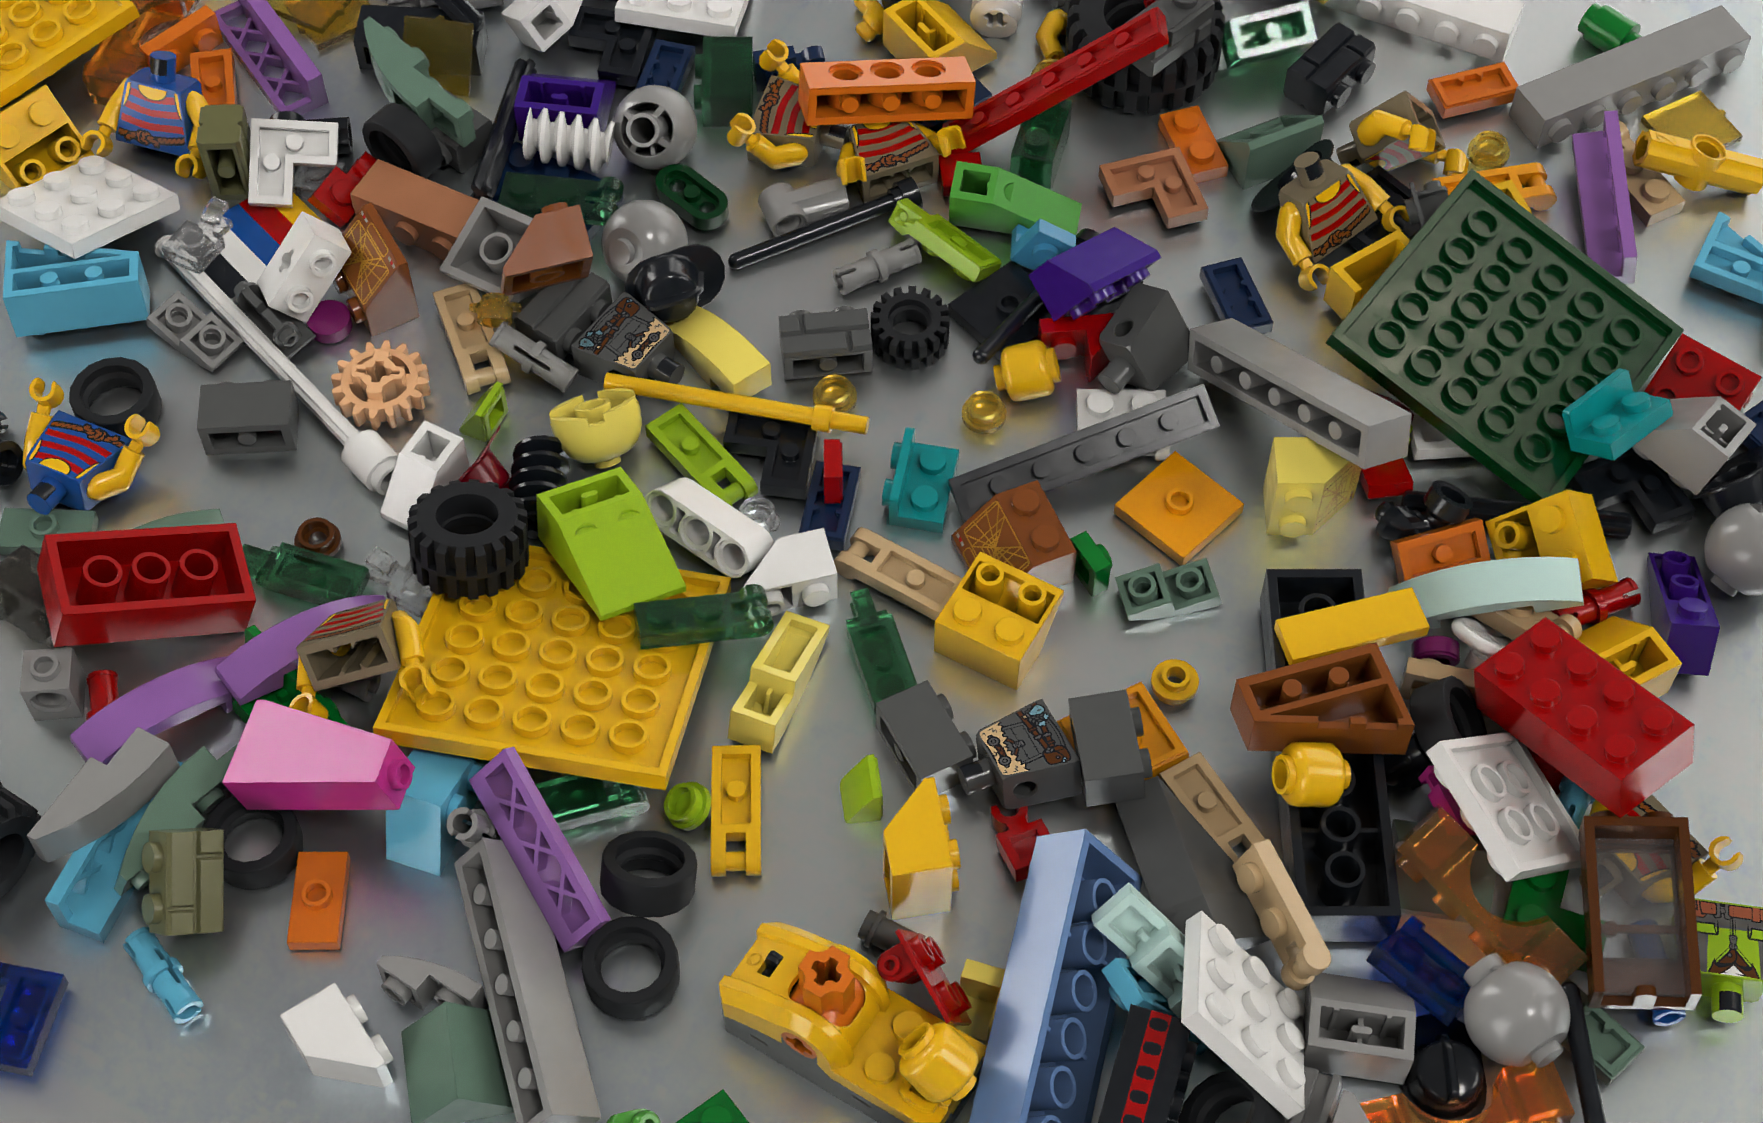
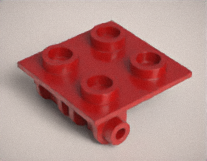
(1701, 372)
(922, 960)

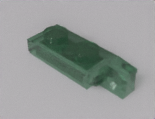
(305, 573)
(877, 649)

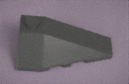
(1185, 865)

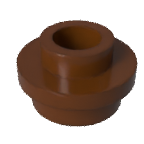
(315, 530)

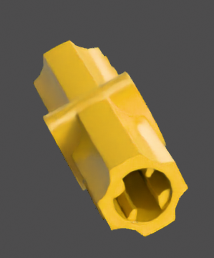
(1698, 162)

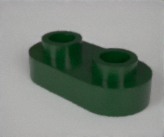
(699, 200)

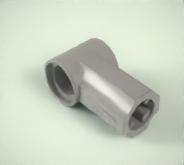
(794, 208)

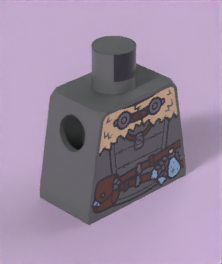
(628, 343)
(1024, 760)

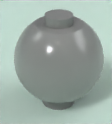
(655, 127)
(640, 232)
(1736, 550)
(1515, 1012)

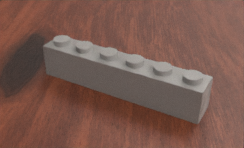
(1629, 76)
(1300, 393)
(525, 991)

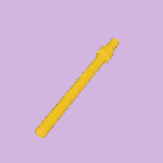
(821, 417)

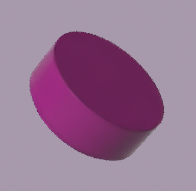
(330, 322)
(1438, 648)

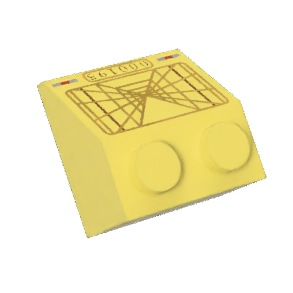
(1305, 486)

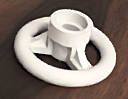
(1480, 638)

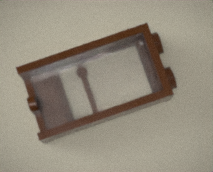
(1639, 912)

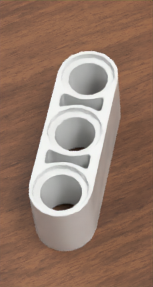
(709, 527)

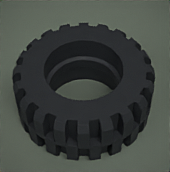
(1130, 87)

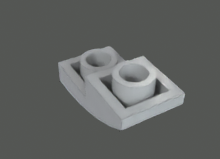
(193, 333)
(423, 980)

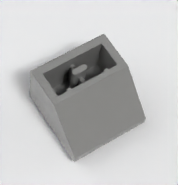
(1696, 440)
(1359, 1028)

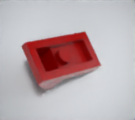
(1077, 339)

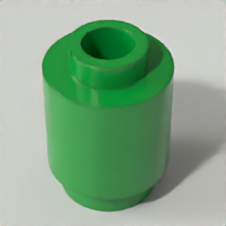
(1607, 27)

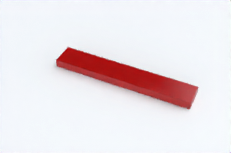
(1063, 79)

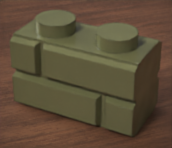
(225, 149)
(184, 881)

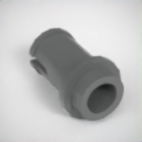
(880, 931)

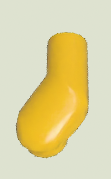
(873, 19)
(1049, 32)

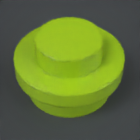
(687, 805)

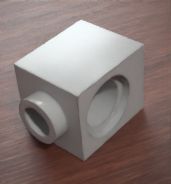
(53, 683)

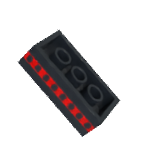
(1149, 1070)

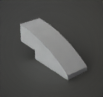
(104, 796)

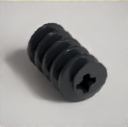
(536, 468)

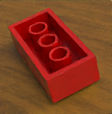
(145, 584)
(1584, 716)

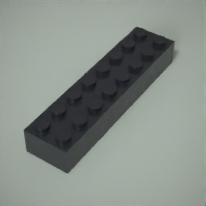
(1341, 852)

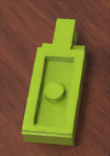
(945, 241)

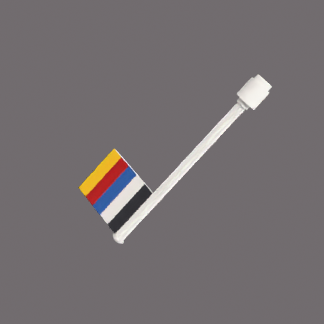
(247, 251)

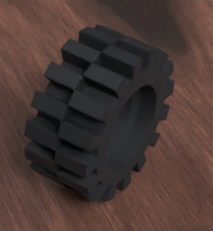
(914, 308)

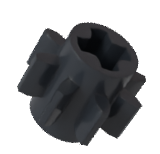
(1406, 768)

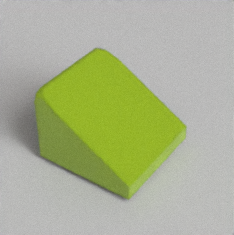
(486, 414)
(862, 792)

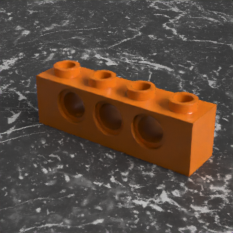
(886, 90)

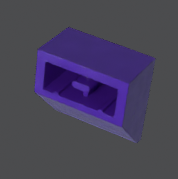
(561, 93)
(1092, 273)

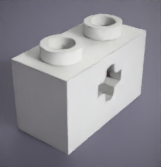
(304, 267)

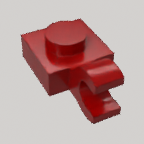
(334, 192)

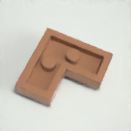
(1157, 176)

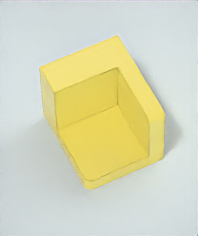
(982, 987)

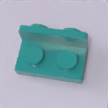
(1613, 417)
(920, 488)

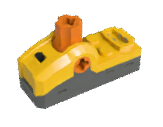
(832, 1023)

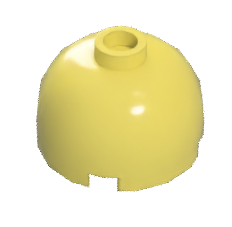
(598, 428)

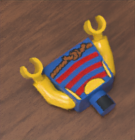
(154, 112)
(76, 459)

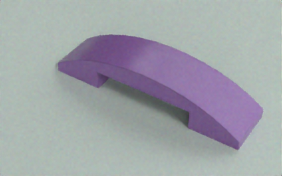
(265, 659)
(153, 708)

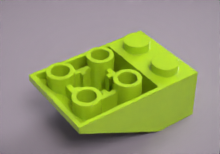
(607, 543)

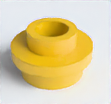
(1174, 693)

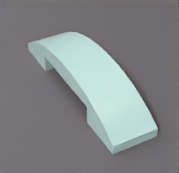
(1497, 586)

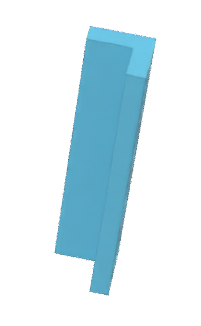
(85, 892)

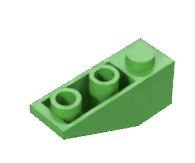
(1001, 200)

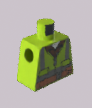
(1730, 956)

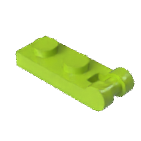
(699, 455)

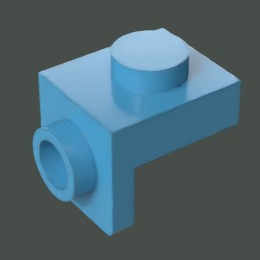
(1039, 243)

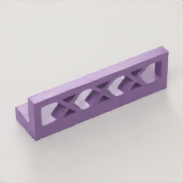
(286, 51)
(1605, 199)
(539, 850)

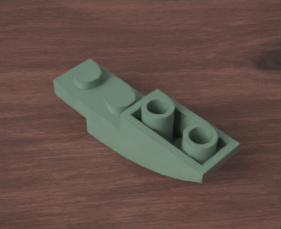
(406, 81)
(191, 788)

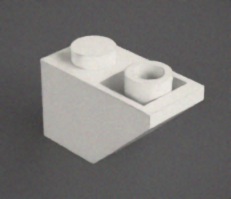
(541, 21)
(427, 460)
(797, 572)
(333, 1041)

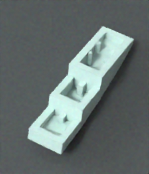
(1147, 939)

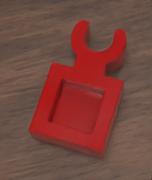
(1017, 839)

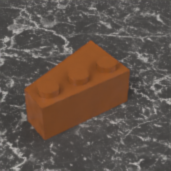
(1326, 699)

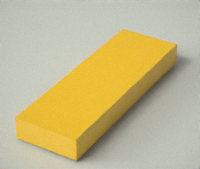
(1349, 625)

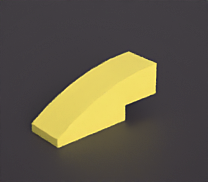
(721, 354)
(777, 681)

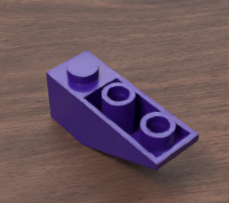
(1682, 610)

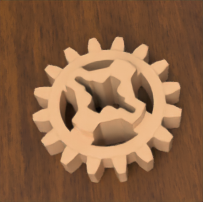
(385, 385)

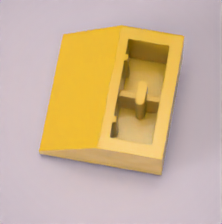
(932, 31)
(36, 139)
(1557, 527)
(997, 620)
(1634, 651)
(920, 856)

